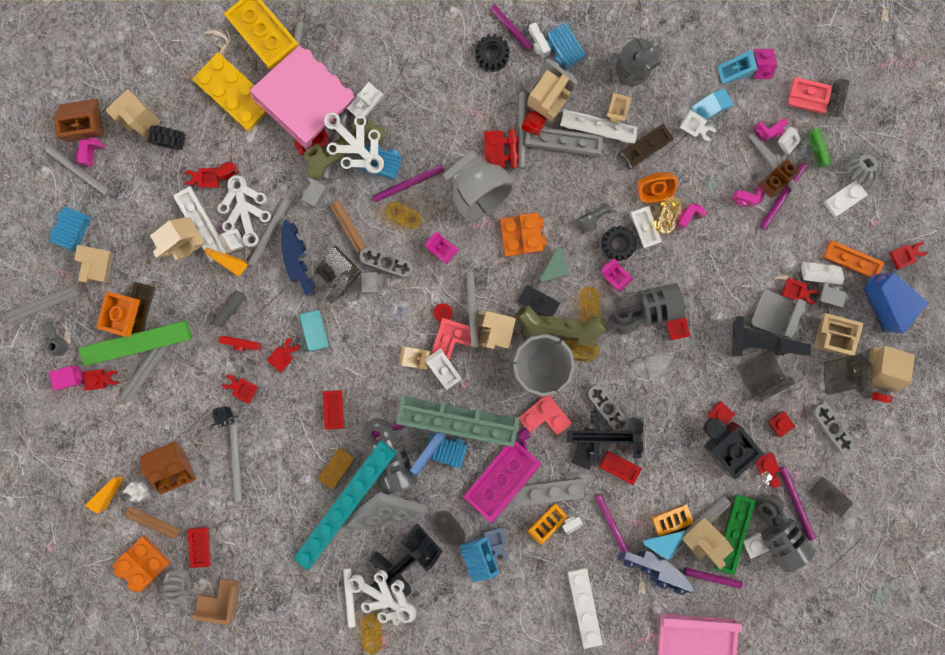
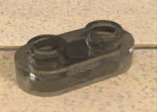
(839, 92)
(450, 527)

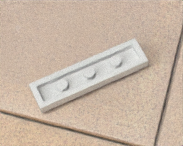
(599, 126)
(193, 208)
(585, 607)

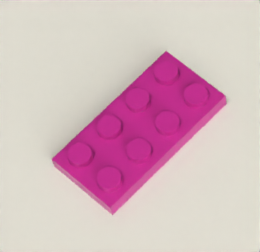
(502, 481)

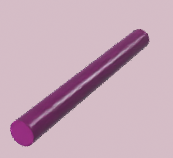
(408, 183)
(781, 199)
(797, 503)
(611, 523)

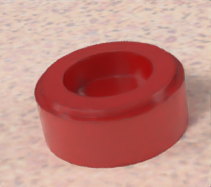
(442, 310)
(882, 397)

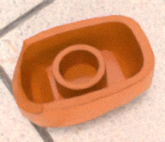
(657, 187)

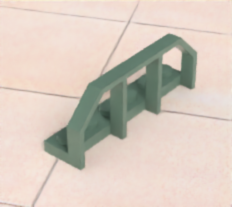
(457, 421)

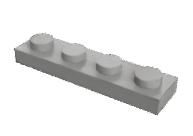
(565, 141)
(548, 492)

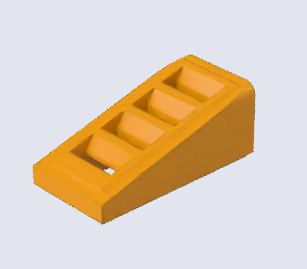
(230, 262)
(104, 496)
(668, 529)
(546, 534)

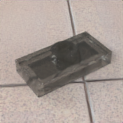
(831, 496)

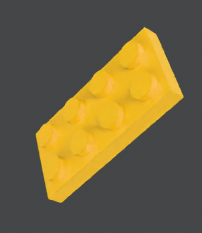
(262, 31)
(230, 91)

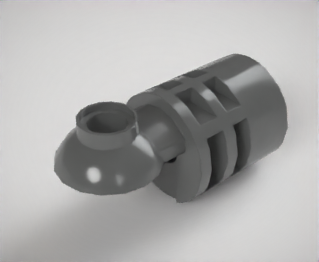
(637, 61)
(654, 307)
(397, 474)
(783, 536)

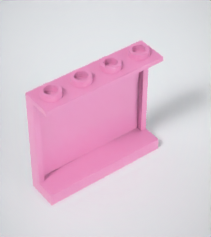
(301, 95)
(697, 635)

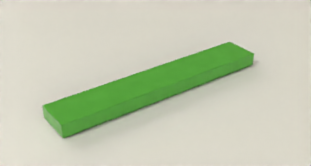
(135, 343)

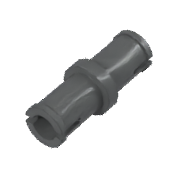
(229, 308)

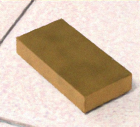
(336, 468)

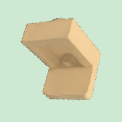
(619, 107)
(414, 358)

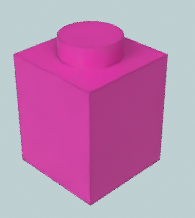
(66, 378)

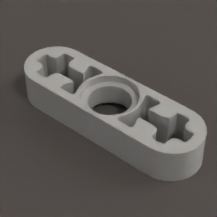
(374, 253)
(603, 394)
(825, 427)

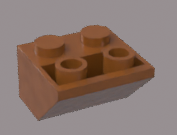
(78, 120)
(167, 468)

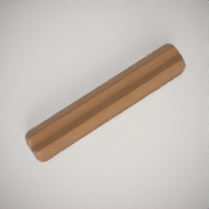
(348, 226)
(152, 522)

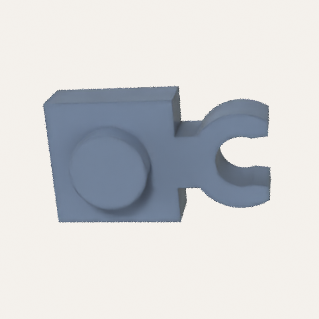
(497, 542)

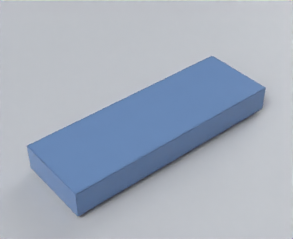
(427, 453)

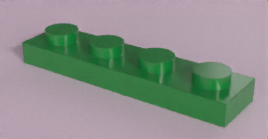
(736, 530)

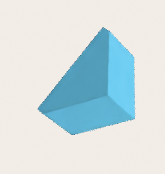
(737, 68)
(713, 104)
(666, 544)

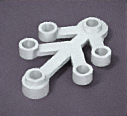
(356, 145)
(242, 207)
(356, 584)

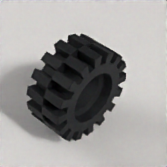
(494, 41)
(166, 137)
(630, 243)

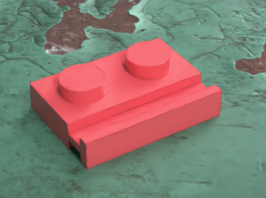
(809, 95)

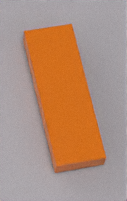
(852, 259)

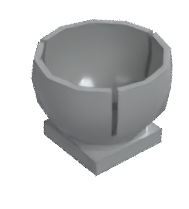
(478, 182)
(543, 365)

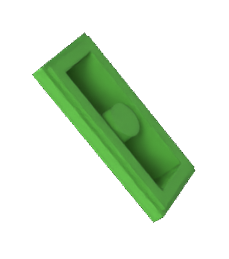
(819, 147)

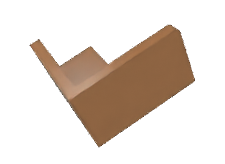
(220, 608)

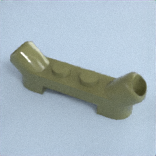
(319, 158)
(535, 324)

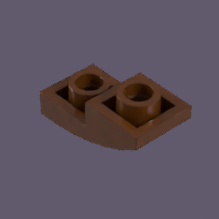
(778, 178)

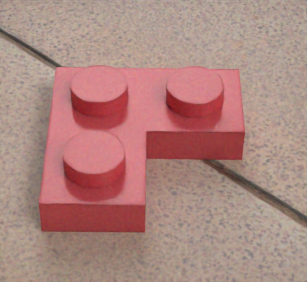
(448, 334)
(548, 411)

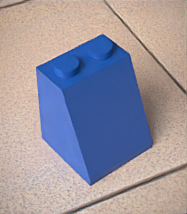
(893, 302)

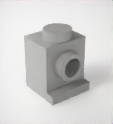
(313, 194)
(372, 283)
(831, 295)

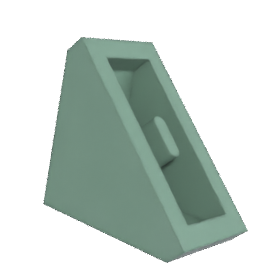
(556, 267)

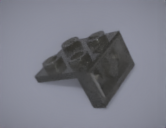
(338, 273)
(848, 374)
(764, 376)

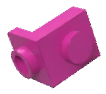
(765, 63)
(764, 133)
(86, 150)
(747, 199)
(686, 215)
(441, 247)
(616, 275)

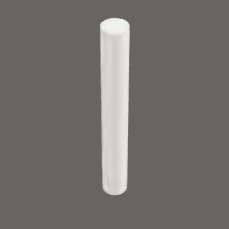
(349, 599)

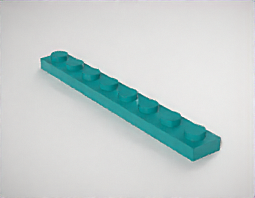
(345, 505)

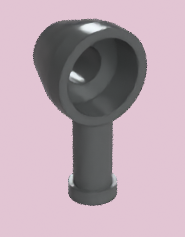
(588, 221)
(61, 344)

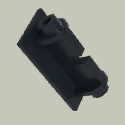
(223, 416)

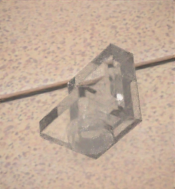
(756, 484)

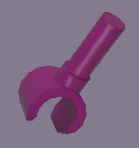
(524, 435)

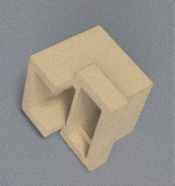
(549, 95)
(132, 113)
(177, 238)
(94, 265)
(495, 329)
(838, 335)
(891, 368)
(707, 540)

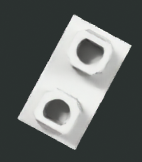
(365, 101)

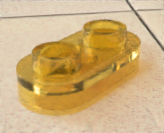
(404, 215)
(668, 215)
(588, 305)
(579, 351)
(371, 634)

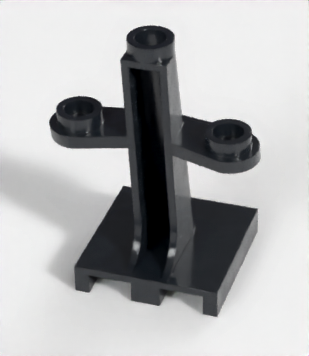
(744, 338)
(598, 436)
(419, 548)

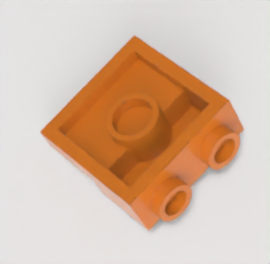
(522, 234)
(118, 314)
(140, 564)

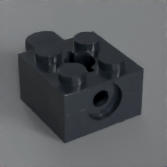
(731, 447)

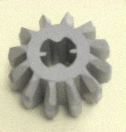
(864, 168)
(176, 586)

